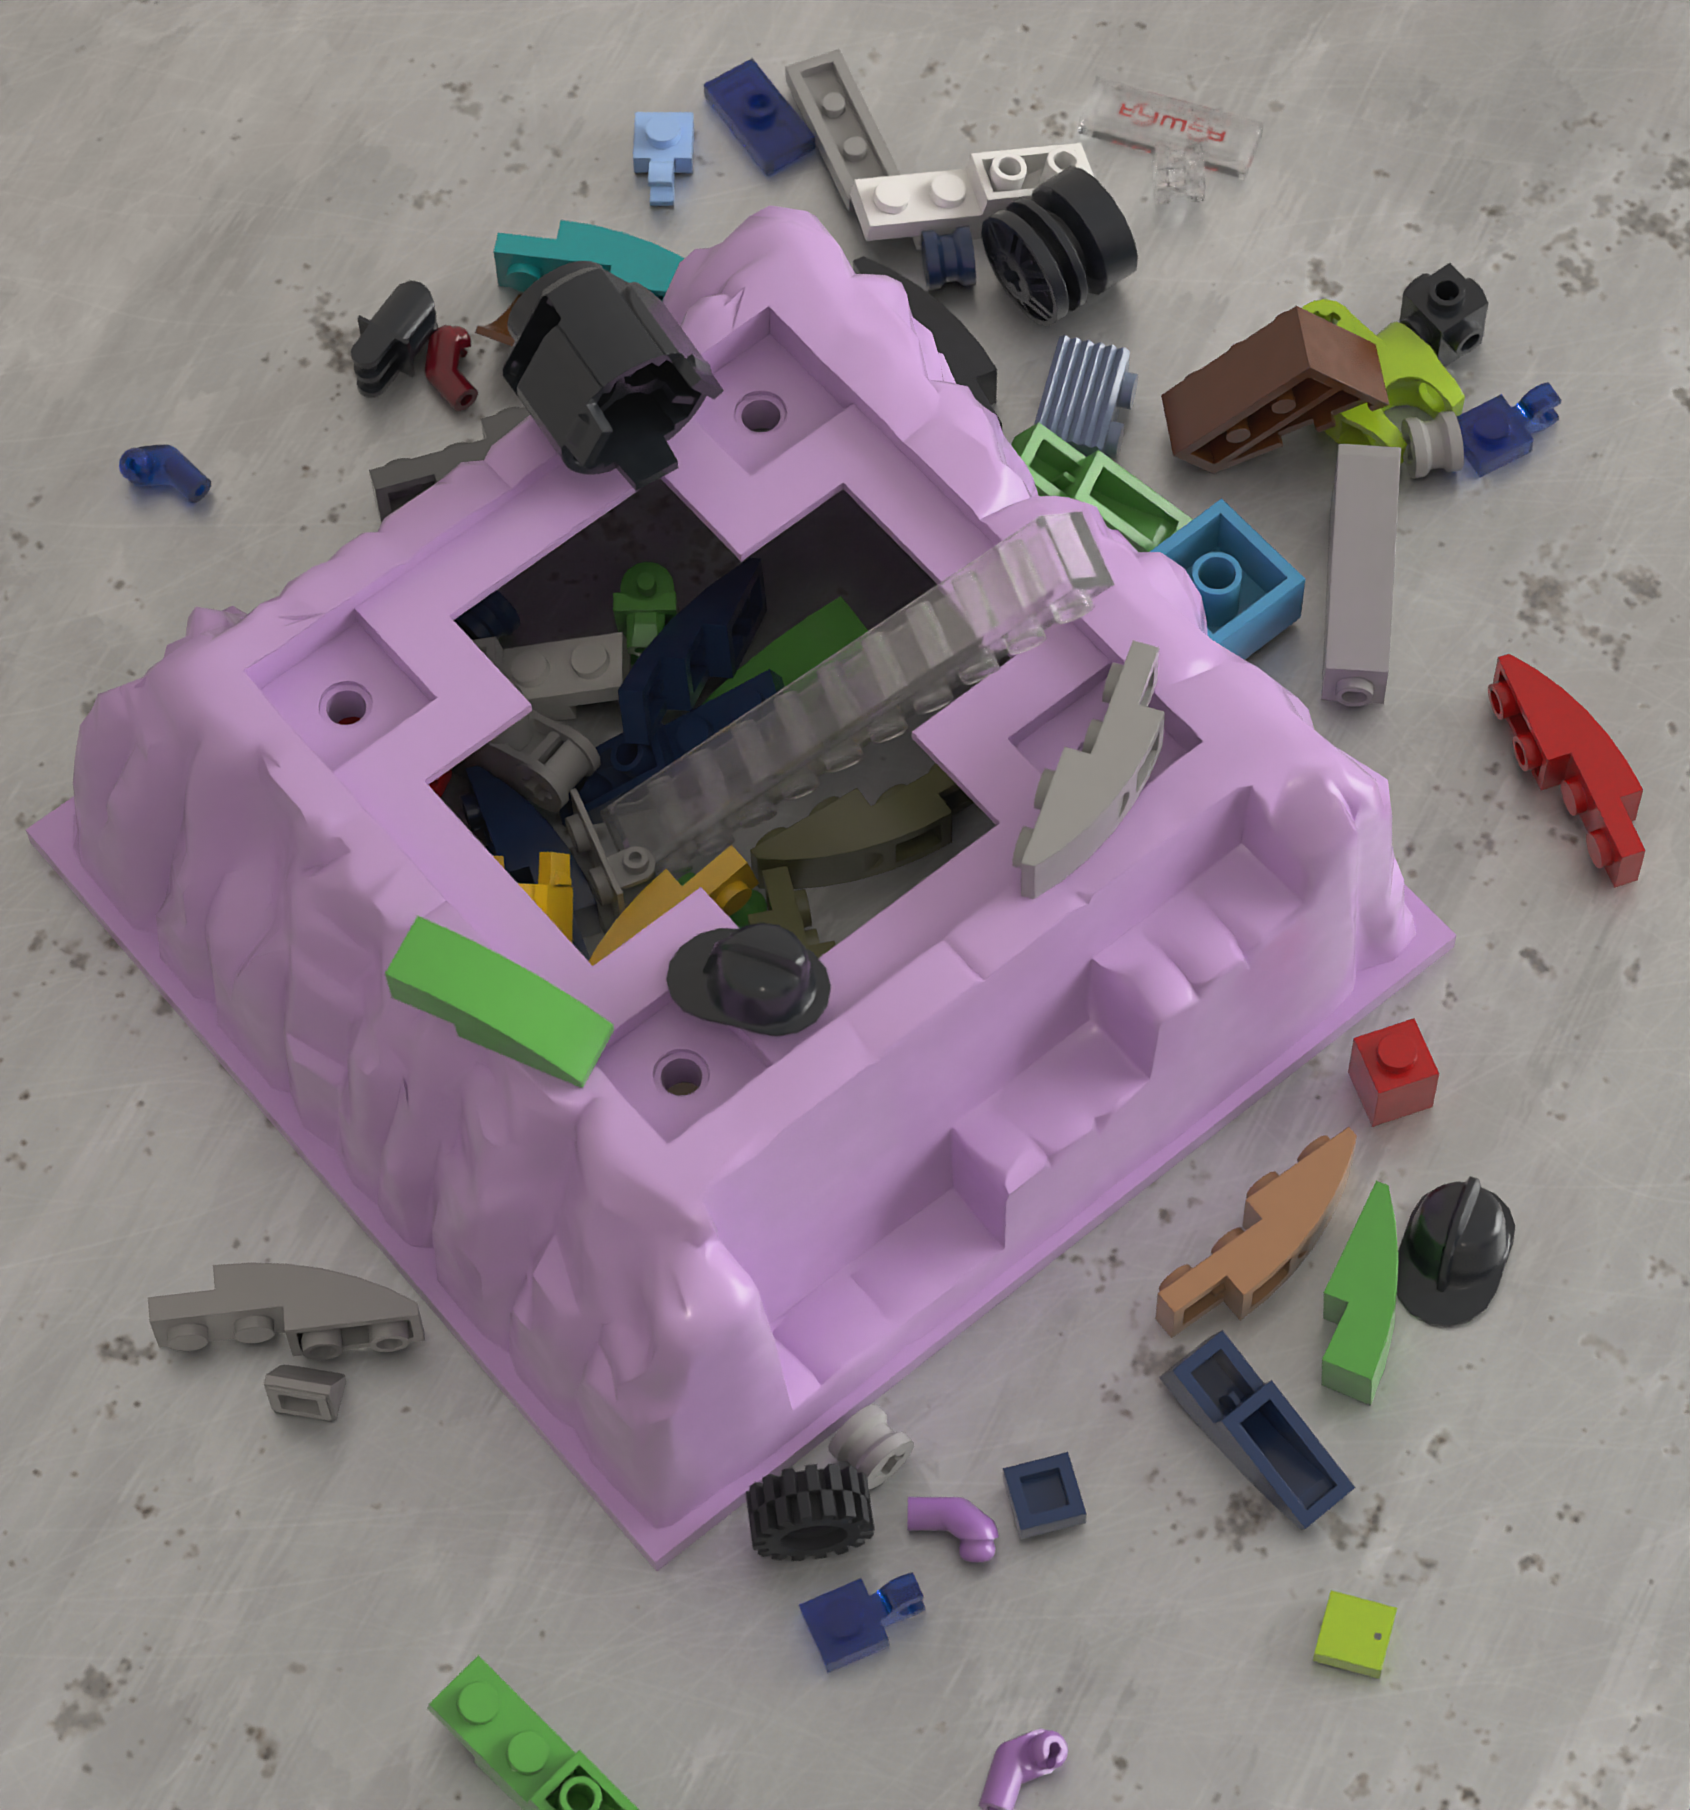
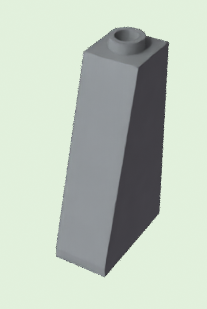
(1360, 574)

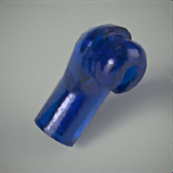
(164, 466)

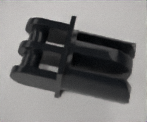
(393, 338)

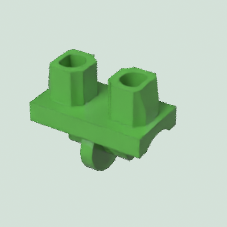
(644, 605)

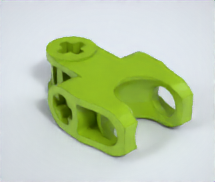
(1410, 376)

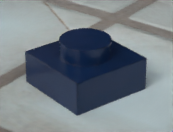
(1044, 1495)

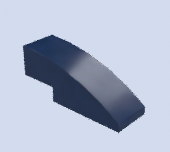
(1257, 1430)

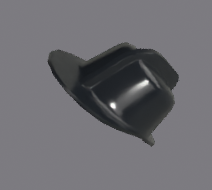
(750, 979)
(1454, 1253)

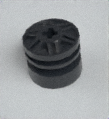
(1059, 245)

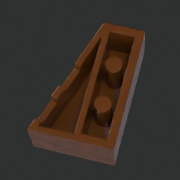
(1269, 386)

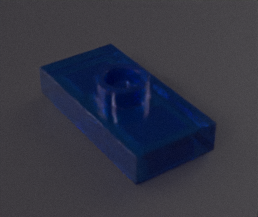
(759, 116)

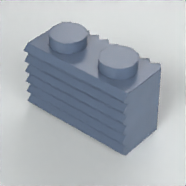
(1086, 394)

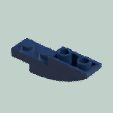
(629, 765)
(519, 834)

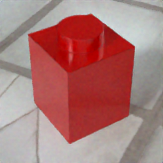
(1393, 1072)

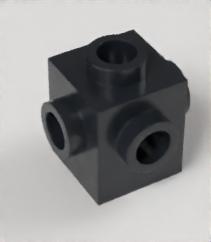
(1445, 312)

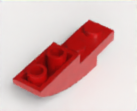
(1571, 749)

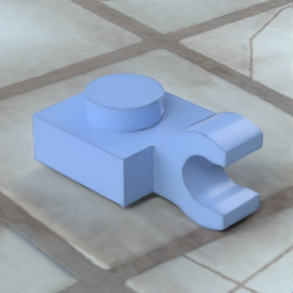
(661, 149)

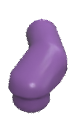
(960, 1519)

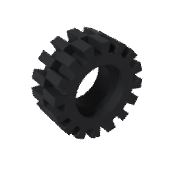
(810, 1512)

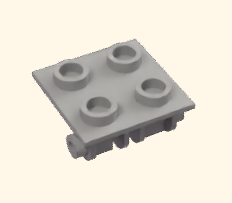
(613, 877)

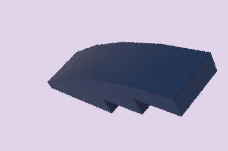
(696, 644)

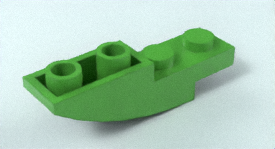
(519, 1747)

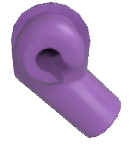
(1020, 1762)

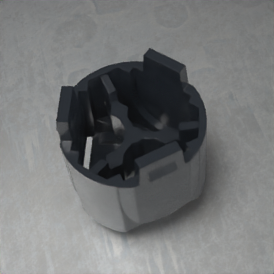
(605, 372)

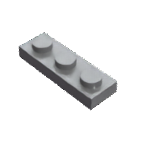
(839, 121)

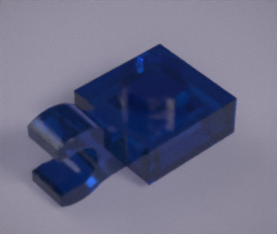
(1501, 433)
(851, 1623)

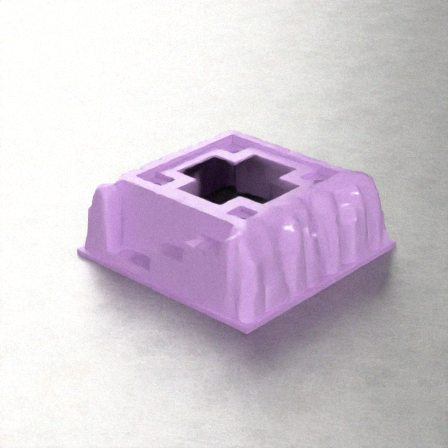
(836, 1203)

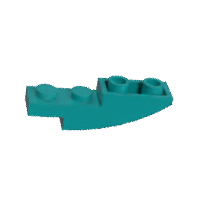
(525, 259)

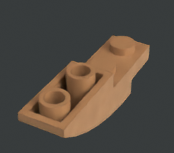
(1282, 1226)

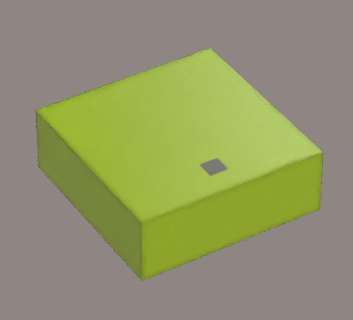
(1355, 1634)

